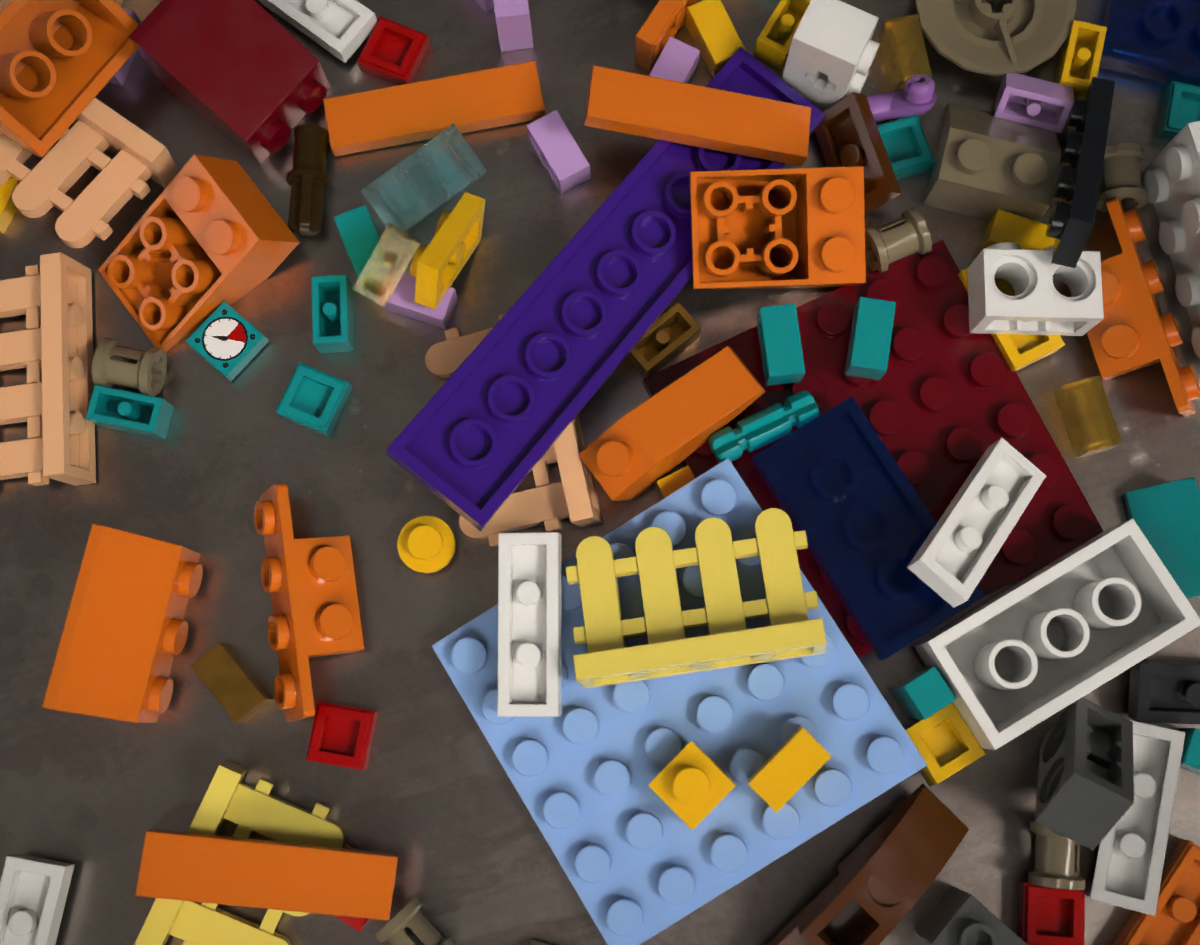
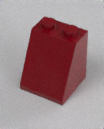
(233, 69)

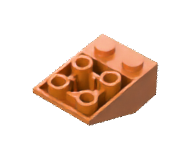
(778, 228)
(195, 248)

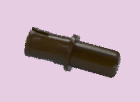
(308, 179)

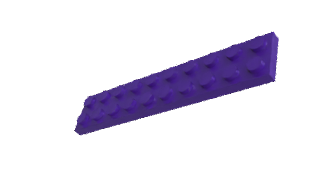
(572, 323)

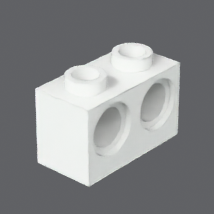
(1036, 303)

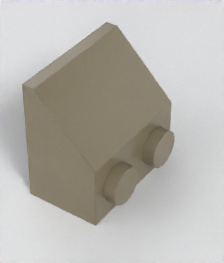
(992, 165)

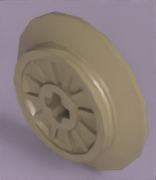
(992, 42)

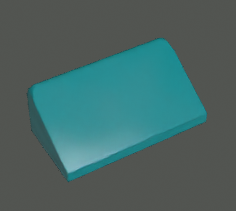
(1171, 523)

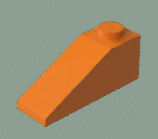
(670, 426)

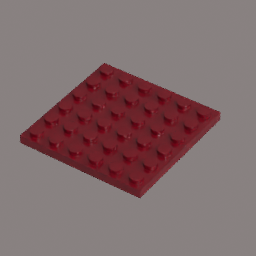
(932, 409)

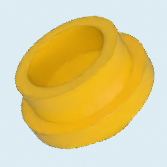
(426, 544)

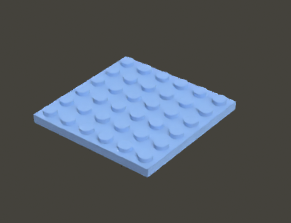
(594, 763)

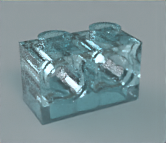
(425, 180)

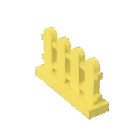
(724, 612)
(252, 811)

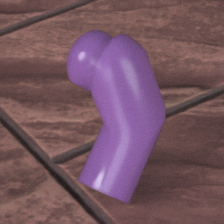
(913, 100)

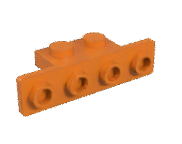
(1133, 324)
(310, 600)

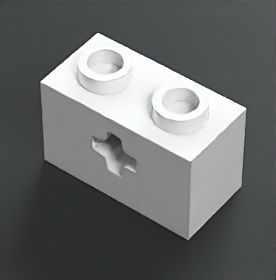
(831, 52)

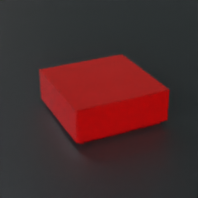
(393, 52)
(342, 735)
(1050, 915)

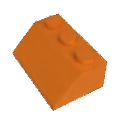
(56, 63)
(124, 627)

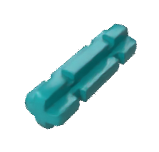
(763, 427)

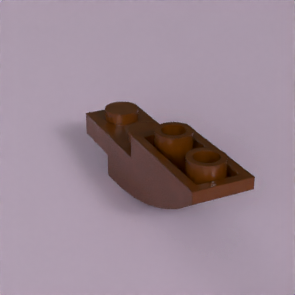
(881, 876)

